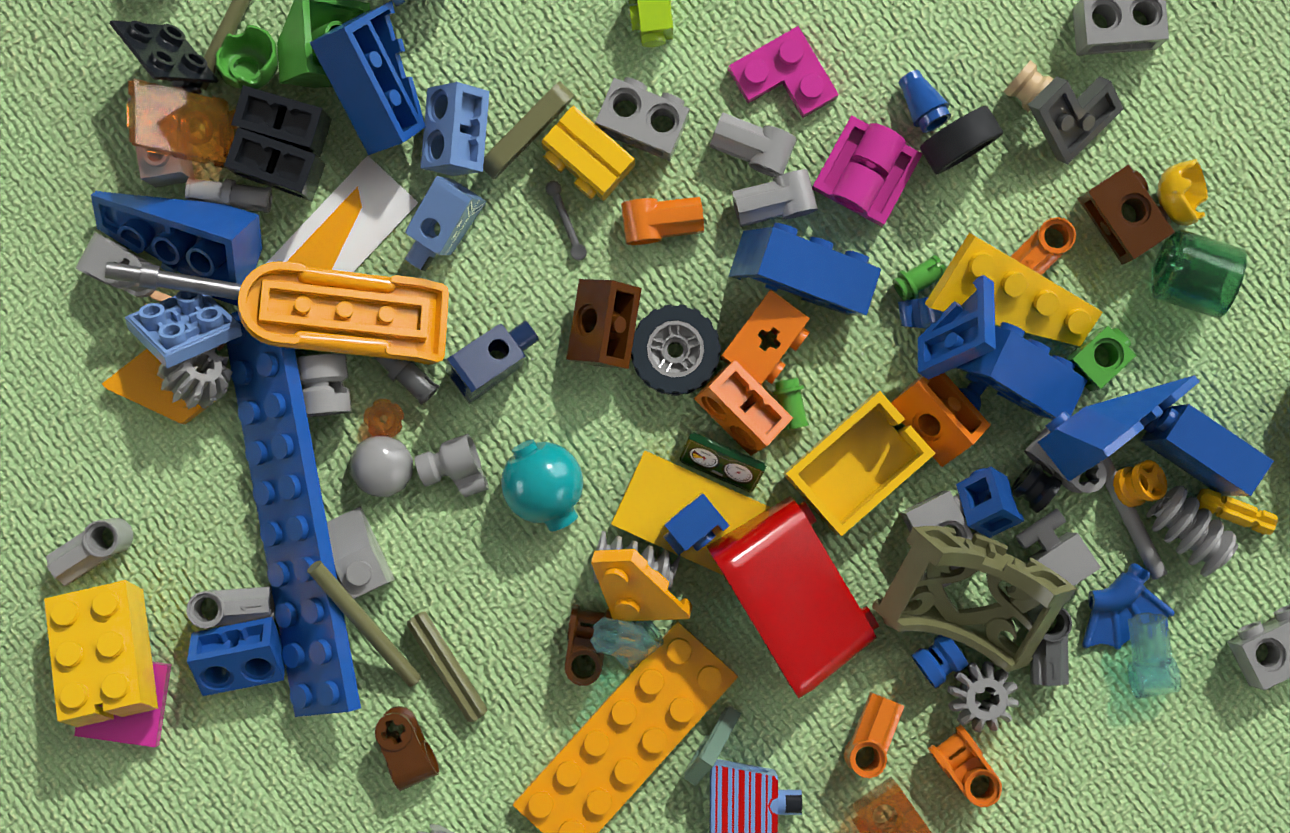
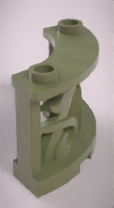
(929, 566)

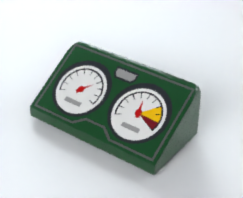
(722, 462)

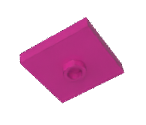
(139, 728)

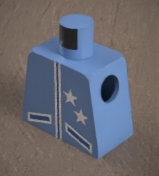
(453, 209)

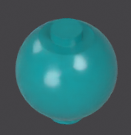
(542, 484)

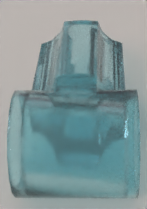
(626, 640)
(1153, 667)

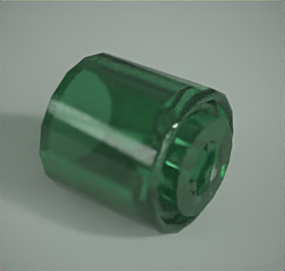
(1198, 273)

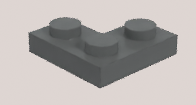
(1072, 121)

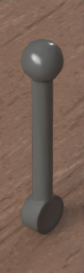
(578, 251)

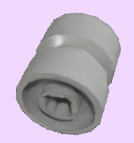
(323, 384)

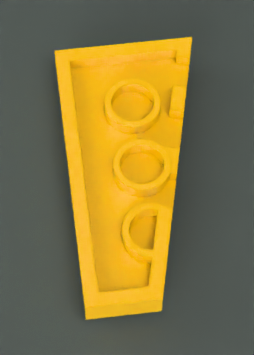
(1019, 294)

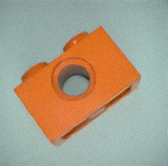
(941, 416)

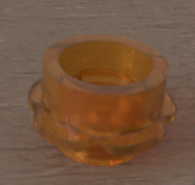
(391, 426)

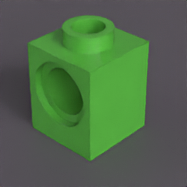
(1119, 356)

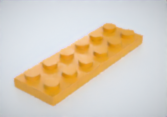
(627, 737)

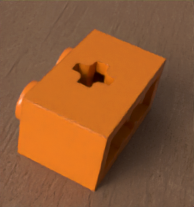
(771, 315)

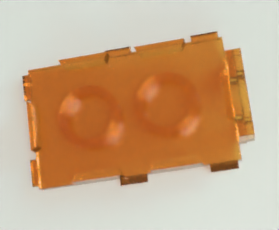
(179, 123)

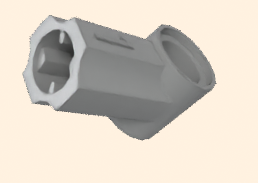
(764, 148)
(784, 197)
(88, 550)
(234, 606)

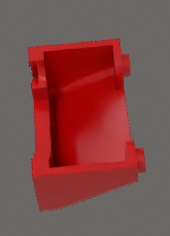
(794, 594)

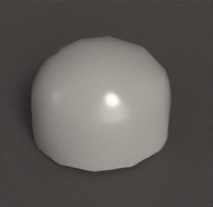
(381, 466)

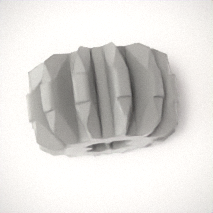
(198, 379)
(989, 709)

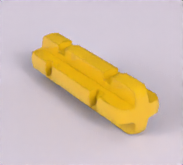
(1237, 511)

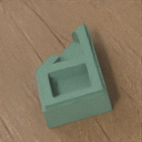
(711, 746)

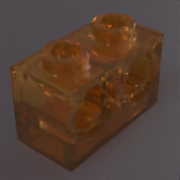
(903, 817)

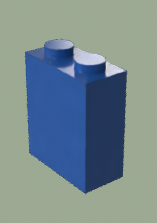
(1207, 451)

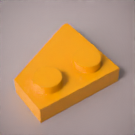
(142, 385)
(635, 589)

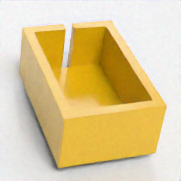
(858, 464)
(100, 653)

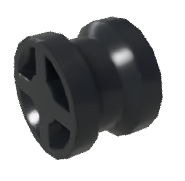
(1036, 486)

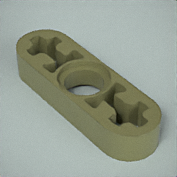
(527, 129)

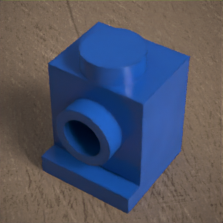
(988, 502)
(694, 525)

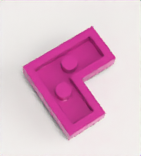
(786, 62)

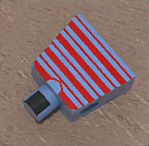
(748, 799)

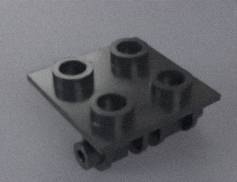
(165, 54)

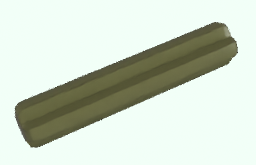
(447, 666)

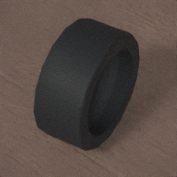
(961, 139)

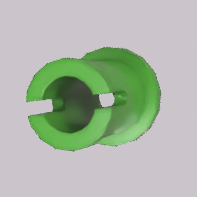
(919, 278)
(790, 398)

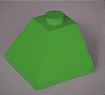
(304, 24)

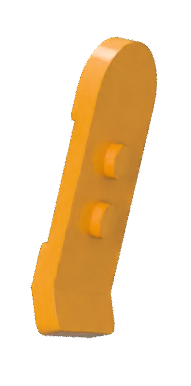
(345, 312)

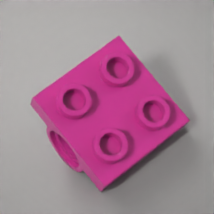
(867, 170)

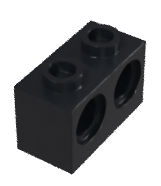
(282, 119)
(274, 164)

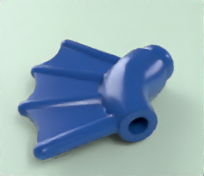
(1117, 604)

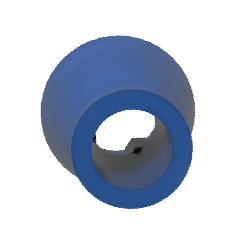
(924, 103)

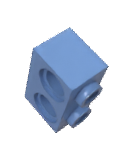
(455, 129)

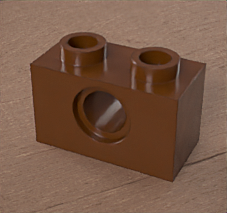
(1104, 207)
(603, 323)

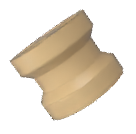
(1027, 85)

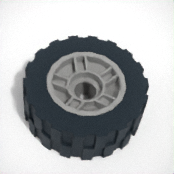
(681, 327)

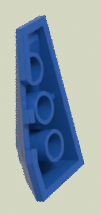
(184, 234)
(1104, 427)

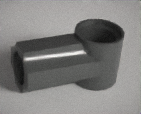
(1050, 659)

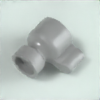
(455, 459)

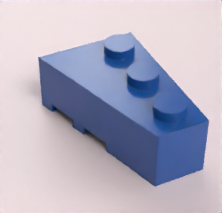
(370, 78)

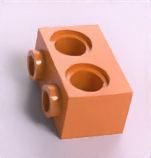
(743, 408)

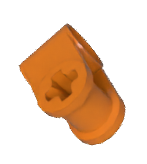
(964, 761)

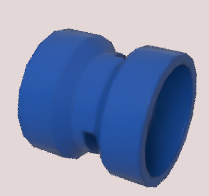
(948, 655)

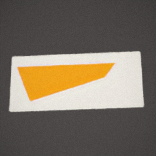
(349, 221)

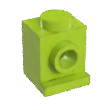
(653, 21)

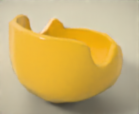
(1181, 191)

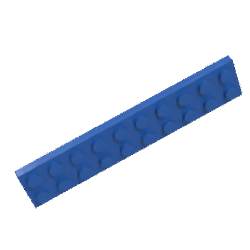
(292, 525)

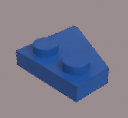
(960, 333)

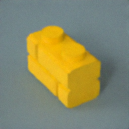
(587, 154)

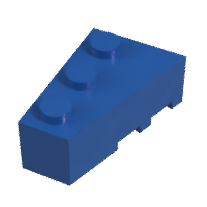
(806, 268)
(1027, 374)

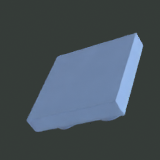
(182, 327)

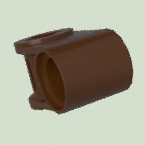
(580, 644)
(408, 754)

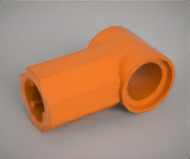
(651, 220)
(1037, 253)
(874, 730)

